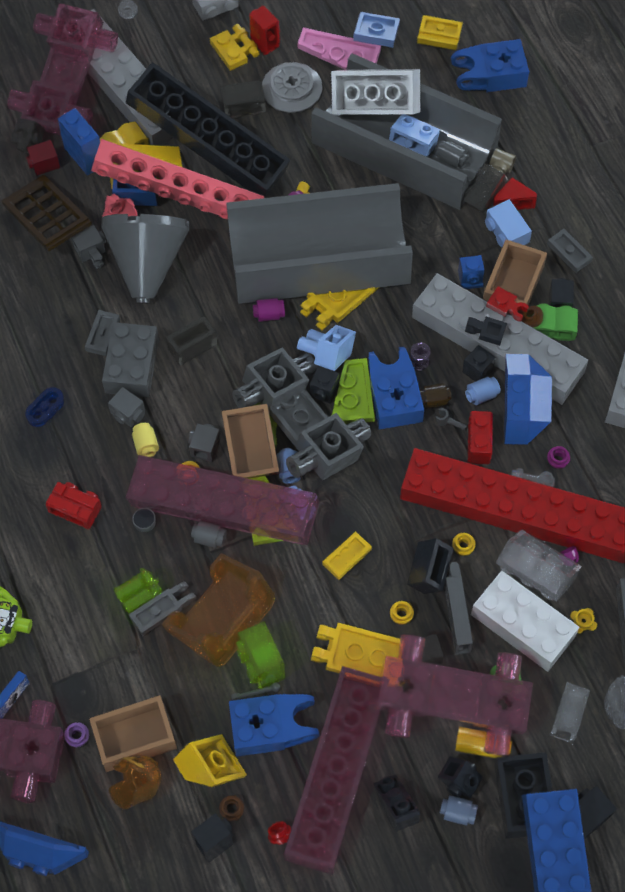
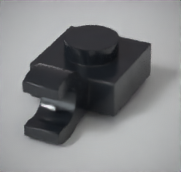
(490, 330)

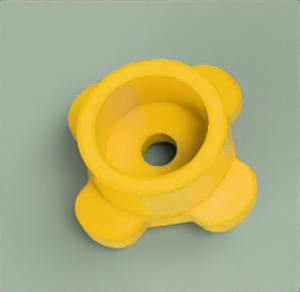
(586, 614)

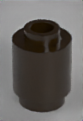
(435, 395)

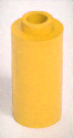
(473, 742)

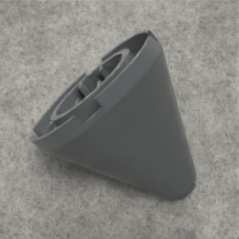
(144, 249)

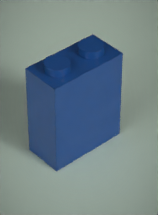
(79, 139)

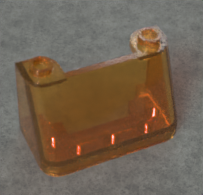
(230, 605)

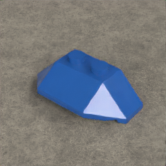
(526, 399)
(38, 850)

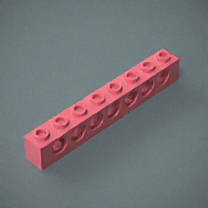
(170, 174)

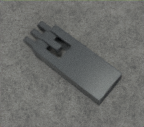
(457, 611)

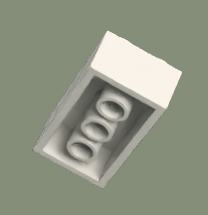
(376, 91)
(524, 620)

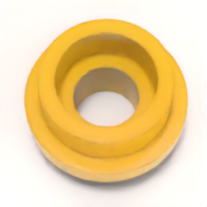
(466, 538)
(401, 606)

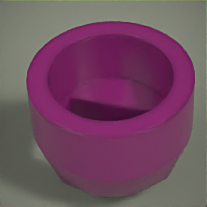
(571, 553)

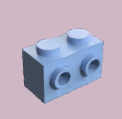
(414, 134)

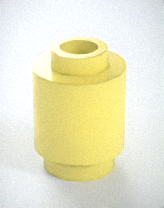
(145, 440)

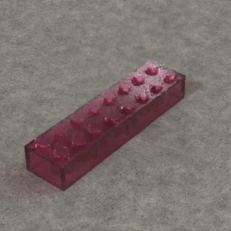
(223, 499)
(335, 773)

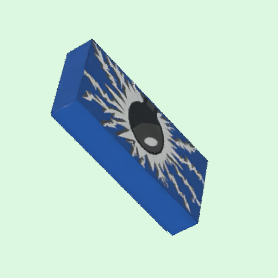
(12, 692)

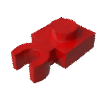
(505, 302)

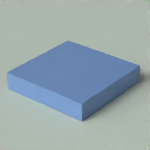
(376, 29)

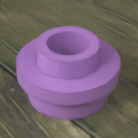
(73, 728)

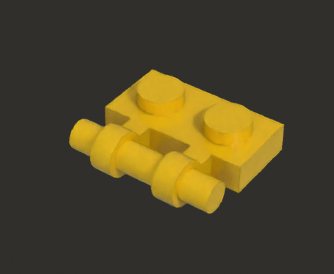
(229, 50)

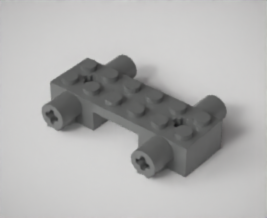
(321, 441)

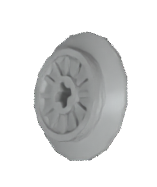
(295, 98)

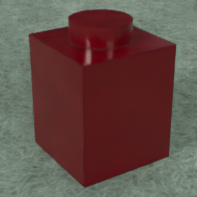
(42, 158)

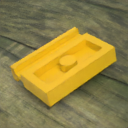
(439, 32)

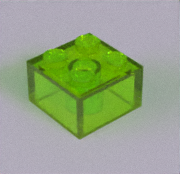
(261, 656)

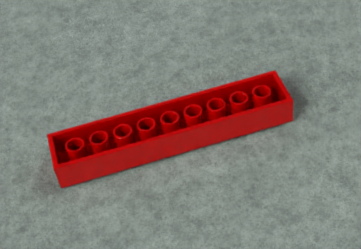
(515, 504)

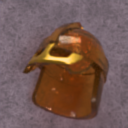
(140, 781)

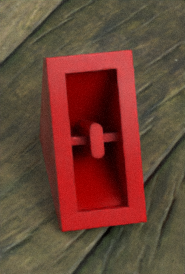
(519, 195)

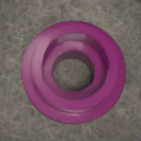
(558, 451)

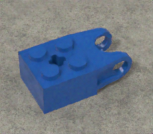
(492, 66)
(395, 391)
(276, 723)

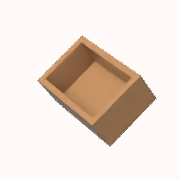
(516, 271)
(250, 441)
(133, 732)

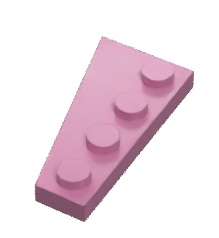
(336, 48)

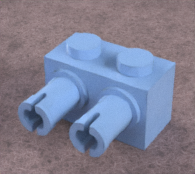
(328, 348)

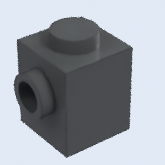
(126, 407)
(204, 442)

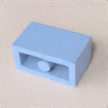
(507, 224)

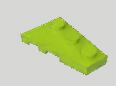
(354, 393)

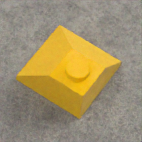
(209, 762)

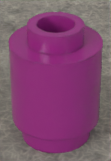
(268, 309)

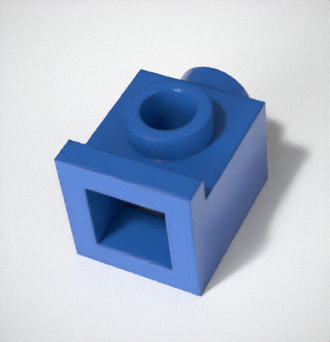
(471, 272)

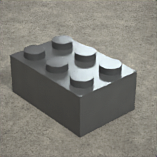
(130, 359)

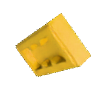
(347, 555)

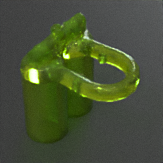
(137, 590)

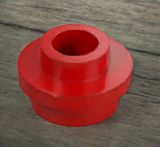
(279, 833)

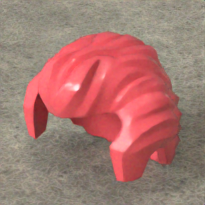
(118, 205)

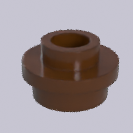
(536, 319)
(231, 800)

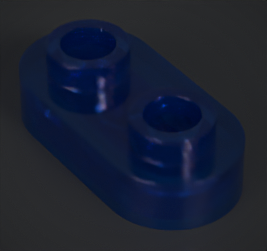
(43, 407)

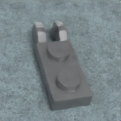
(157, 610)

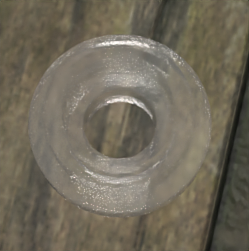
(127, 9)

